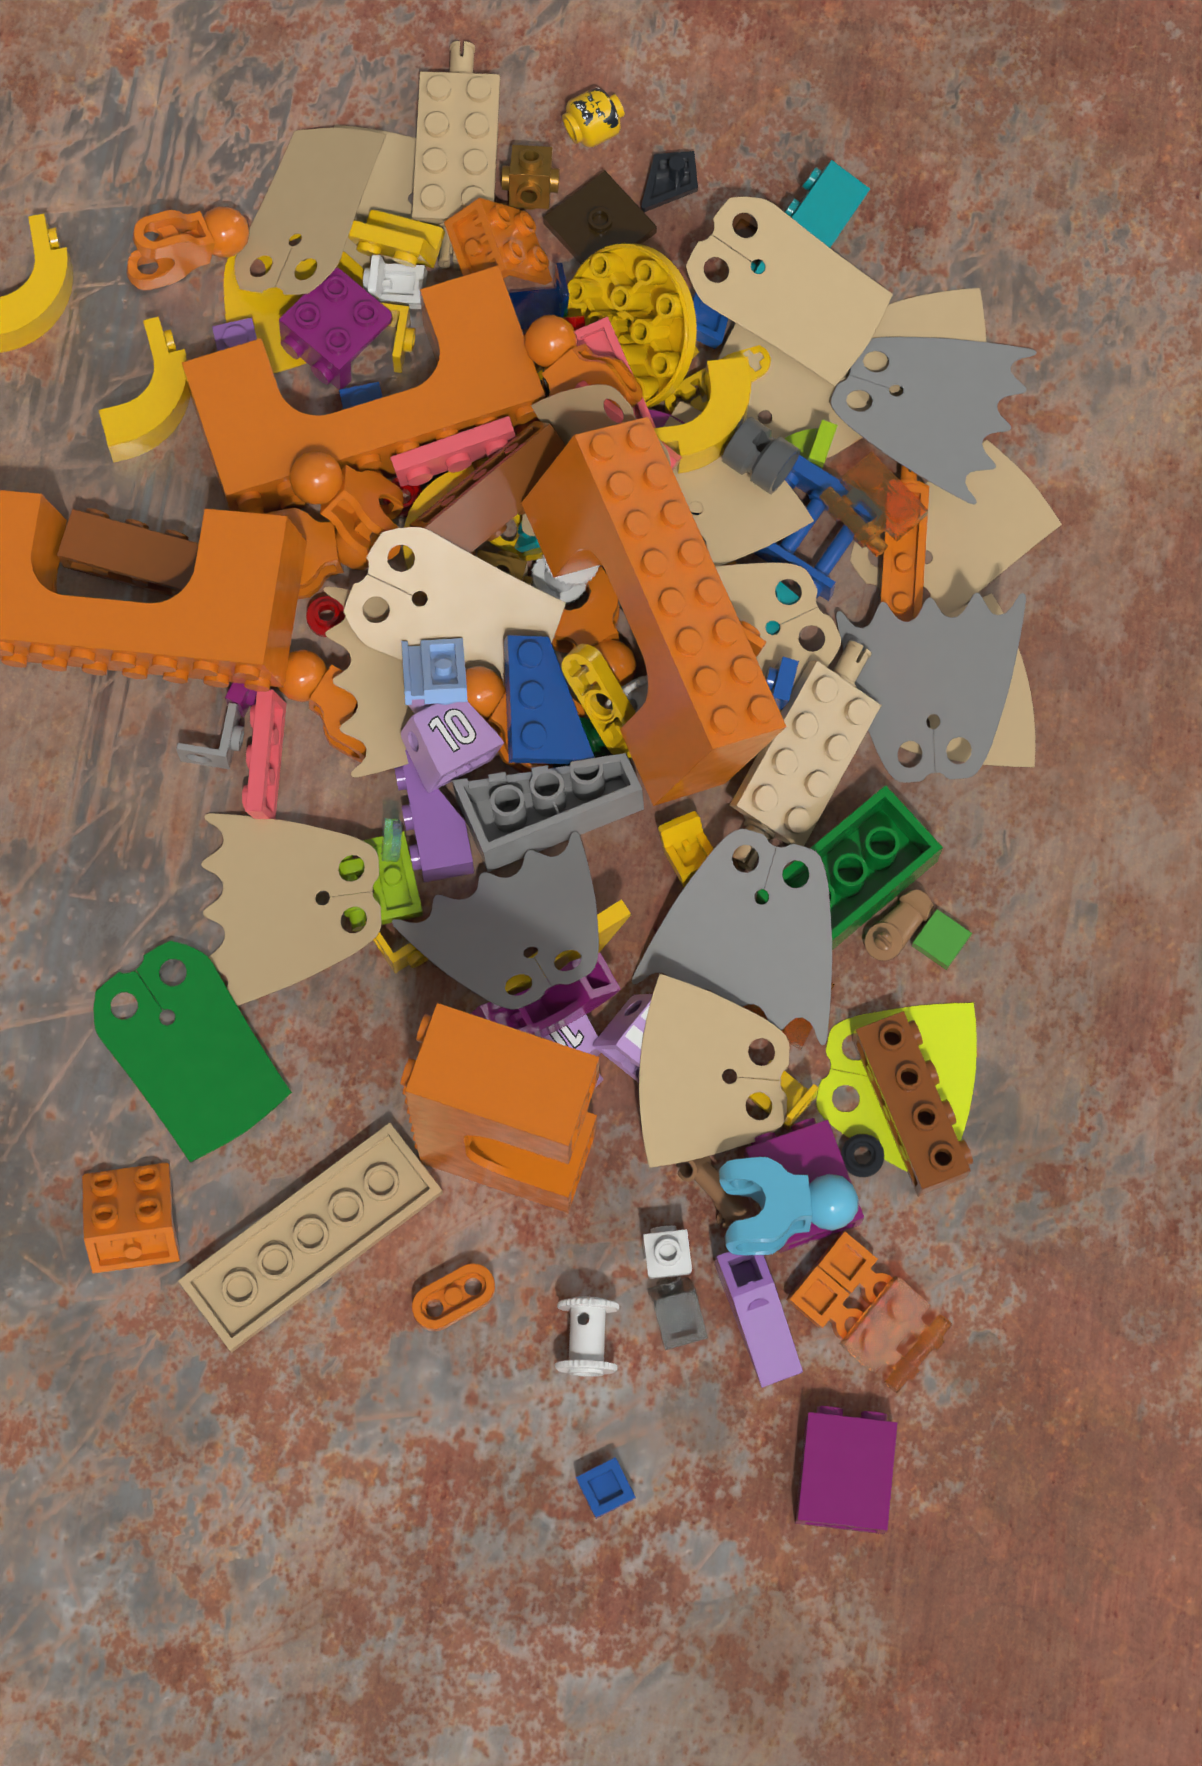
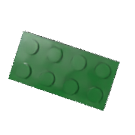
(867, 861)

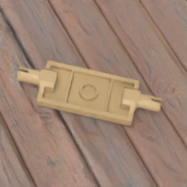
(455, 142)
(808, 758)

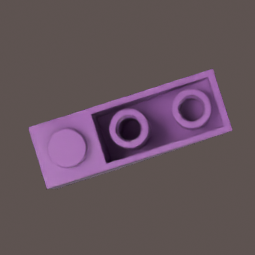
(439, 829)
(759, 1316)

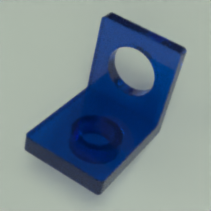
(537, 303)

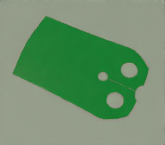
(203, 1069)

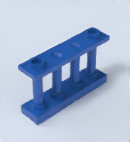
(813, 481)

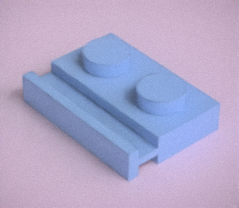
(435, 671)

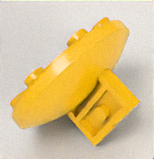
(647, 311)

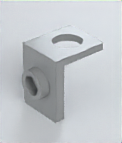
(231, 741)

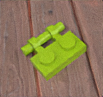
(393, 889)

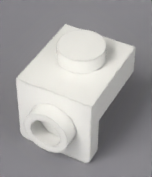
(395, 282)
(667, 1252)

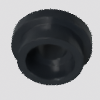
(872, 1145)

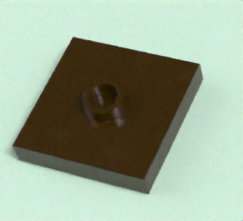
(598, 218)

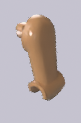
(893, 932)
(729, 1206)

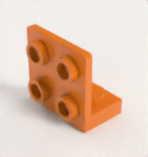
(497, 235)
(129, 1218)

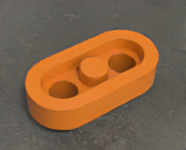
(451, 1294)

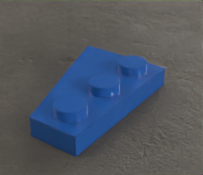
(539, 706)

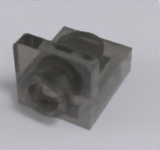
(677, 1311)

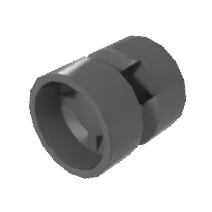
(760, 455)

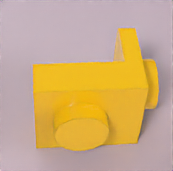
(685, 845)

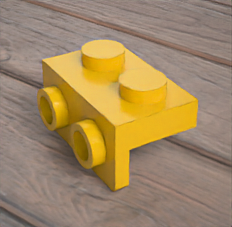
(398, 237)

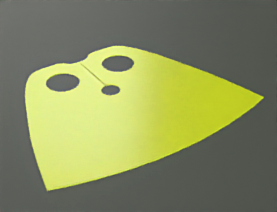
(948, 1042)

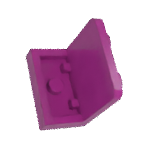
(333, 327)

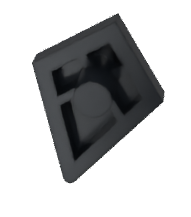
(670, 179)

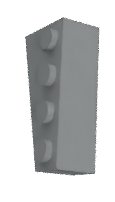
(545, 805)

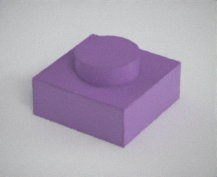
(234, 333)

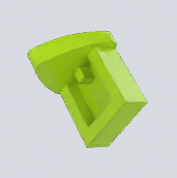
(814, 442)

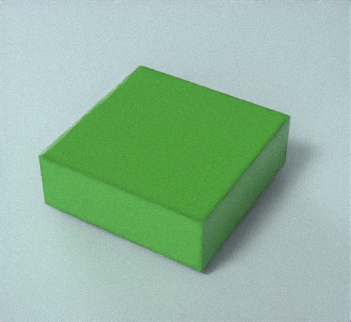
(941, 939)

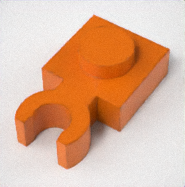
(851, 1266)
(822, 1301)

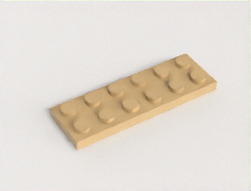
(310, 1237)

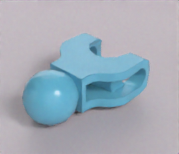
(785, 1202)

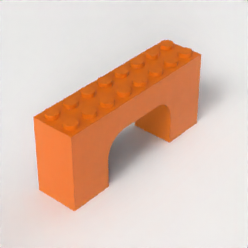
(477, 380)
(621, 507)
(221, 628)
(501, 1106)

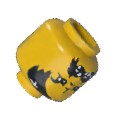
(593, 117)

